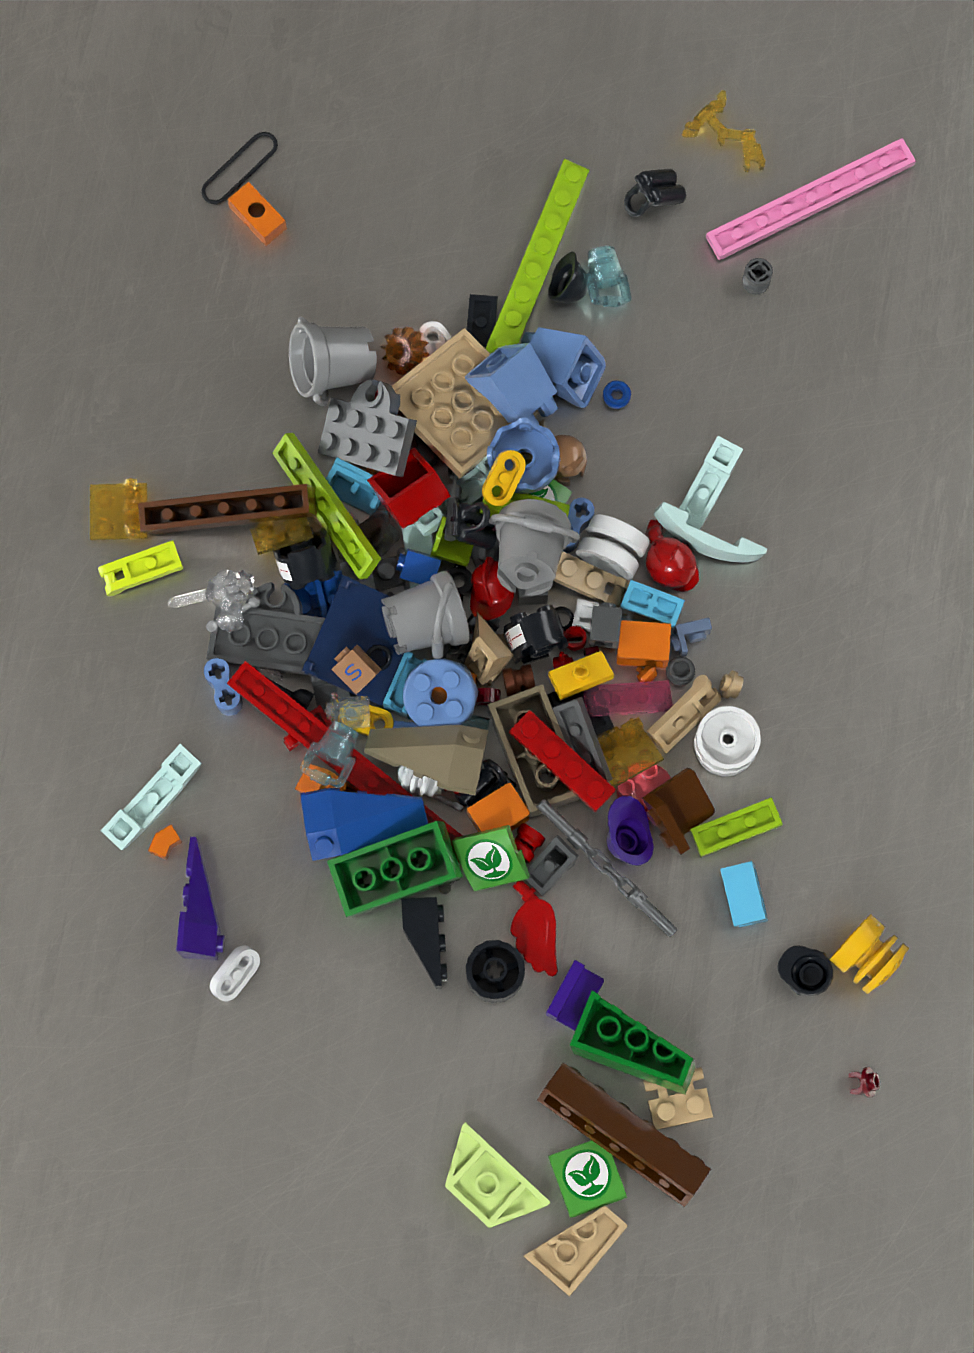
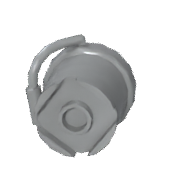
(329, 358)
(531, 544)
(427, 616)

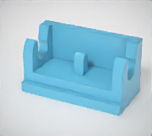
(352, 486)
(652, 603)
(394, 698)
(744, 894)

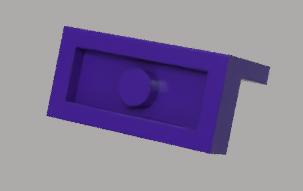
(573, 995)

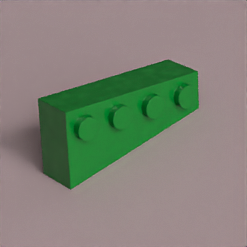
(629, 1046)

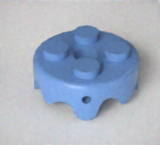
(529, 437)
(450, 676)

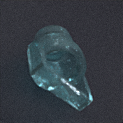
(605, 273)
(335, 747)

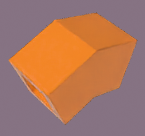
(164, 842)

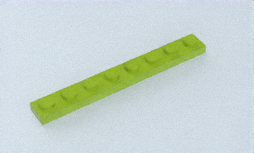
(538, 256)

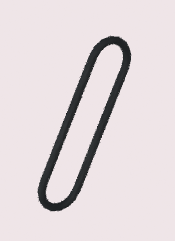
(247, 175)

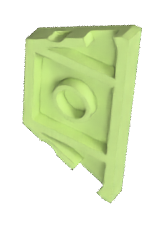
(489, 1183)

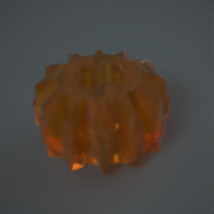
(397, 342)

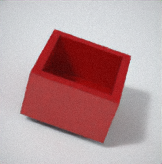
(413, 494)

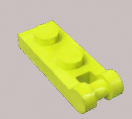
(141, 568)

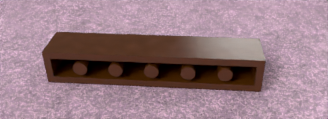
(227, 509)
(624, 1134)

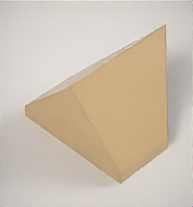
(487, 652)

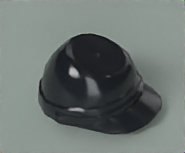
(568, 280)
(806, 970)

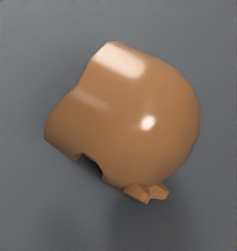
(572, 459)

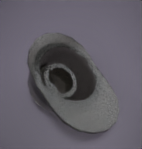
(379, 532)

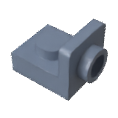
(693, 630)

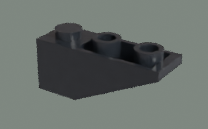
(421, 928)

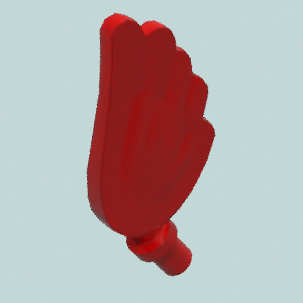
(535, 930)

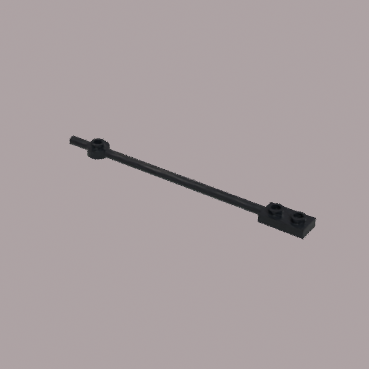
(480, 325)

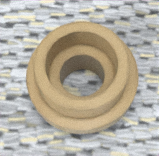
(731, 685)

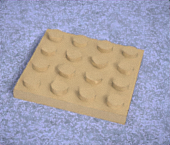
(448, 410)

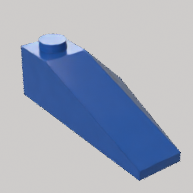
(349, 821)

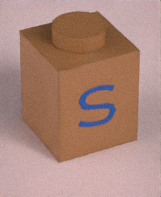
(355, 668)

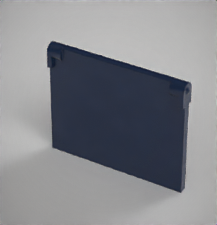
(352, 621)

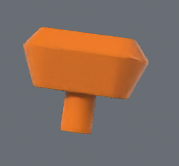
(647, 674)

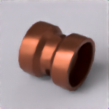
(518, 680)

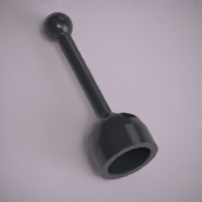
(301, 696)

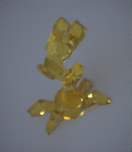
(751, 150)

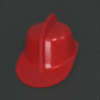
(488, 594)

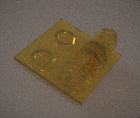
(116, 510)
(280, 533)
(628, 751)

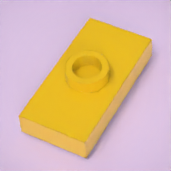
(581, 675)

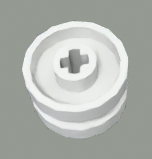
(612, 546)
(727, 758)

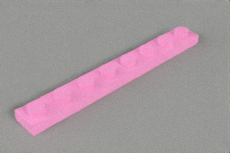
(810, 199)

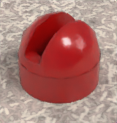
(576, 633)

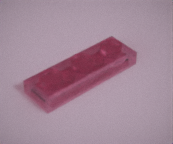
(628, 698)

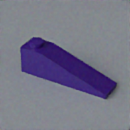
(199, 925)

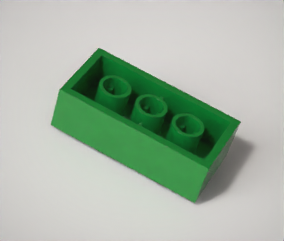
(379, 858)

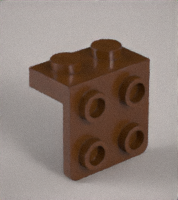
(678, 808)

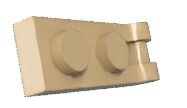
(589, 580)
(685, 714)

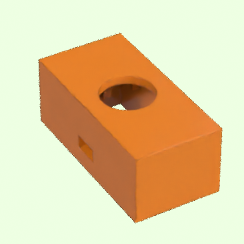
(267, 226)

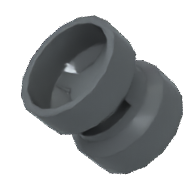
(756, 282)

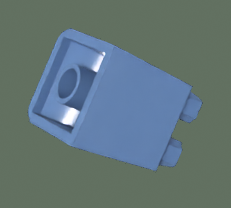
(570, 363)
(515, 383)

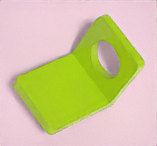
(451, 551)

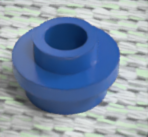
(616, 386)

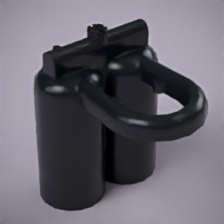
(658, 188)
(472, 526)
(491, 779)

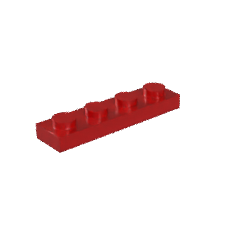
(562, 761)

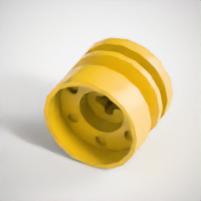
(869, 954)

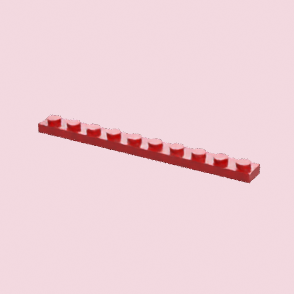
(308, 729)

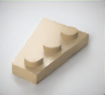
(578, 1249)

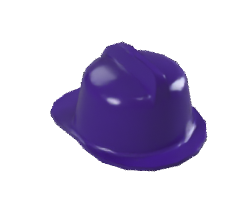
(629, 831)

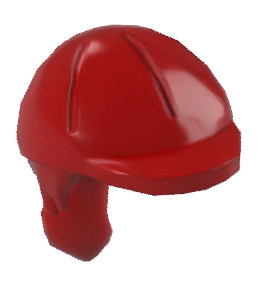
(670, 560)

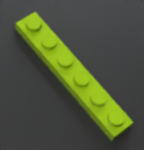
(329, 508)

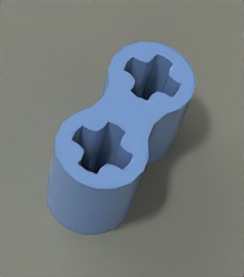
(579, 524)
(221, 687)

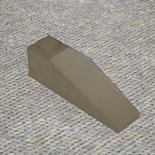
(443, 753)

